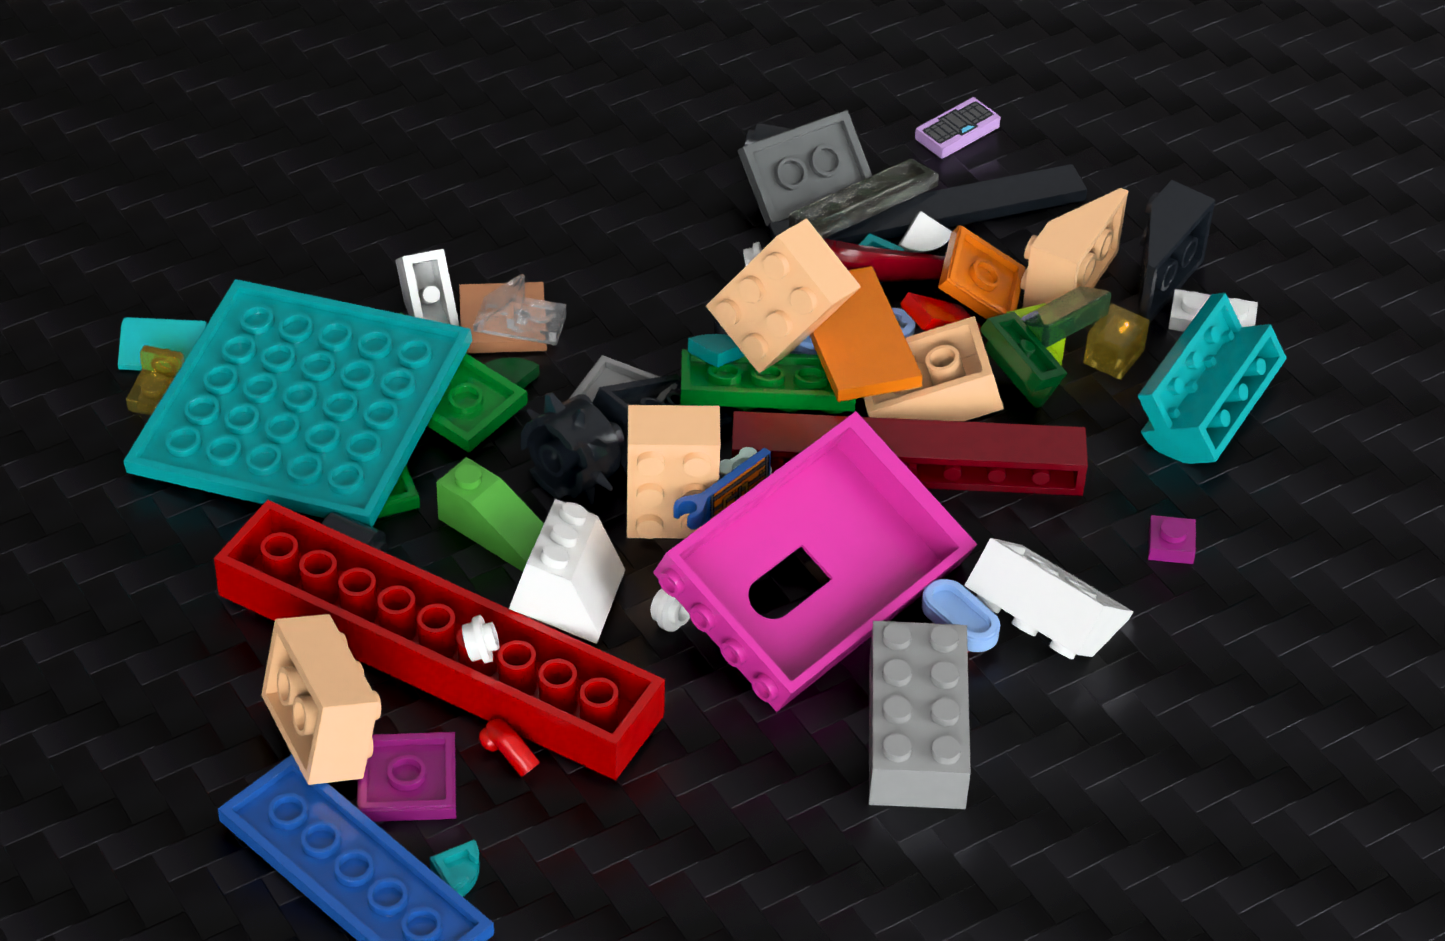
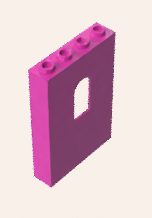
(857, 520)

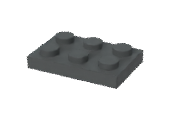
(804, 165)

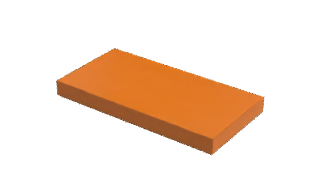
(864, 345)

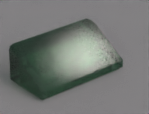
(1068, 314)

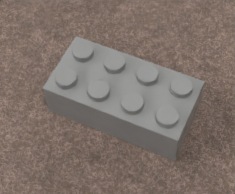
(919, 715)

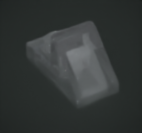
(512, 315)

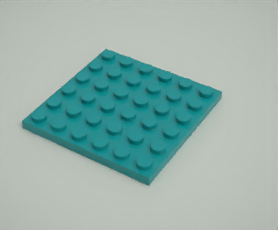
(300, 402)

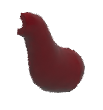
(887, 263)

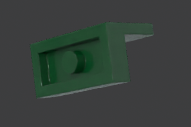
(1022, 357)

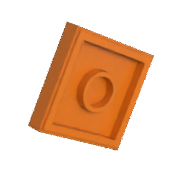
(980, 275)

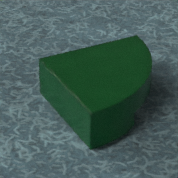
(516, 370)

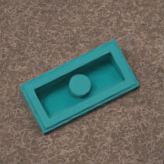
(159, 333)

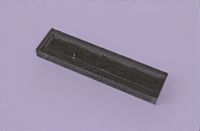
(866, 198)

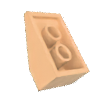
(1073, 249)
(954, 378)

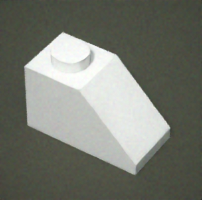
(427, 287)

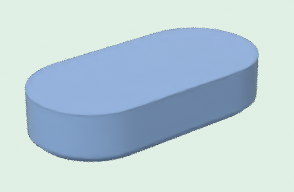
(951, 603)

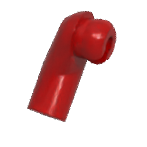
(501, 736)

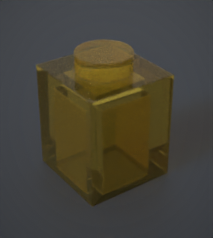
(1116, 341)

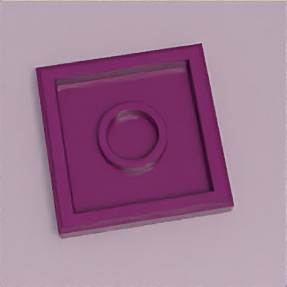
(409, 778)

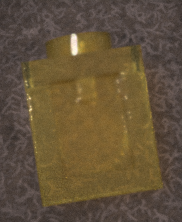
(157, 374)

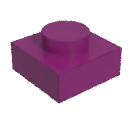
(1172, 539)

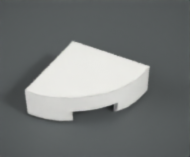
(924, 235)

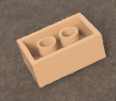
(783, 295)
(669, 457)
(320, 699)

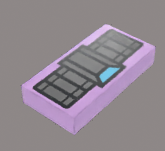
(957, 127)

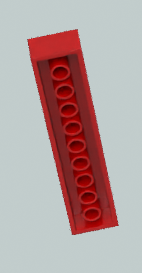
(412, 629)

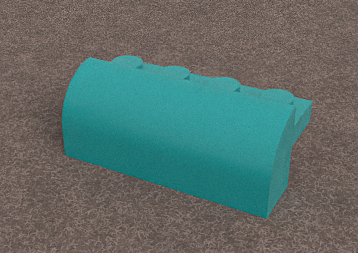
(1208, 383)

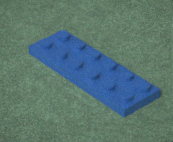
(348, 862)

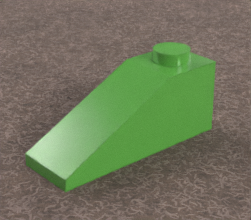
(488, 512)

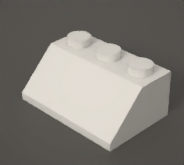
(570, 573)
(1045, 599)

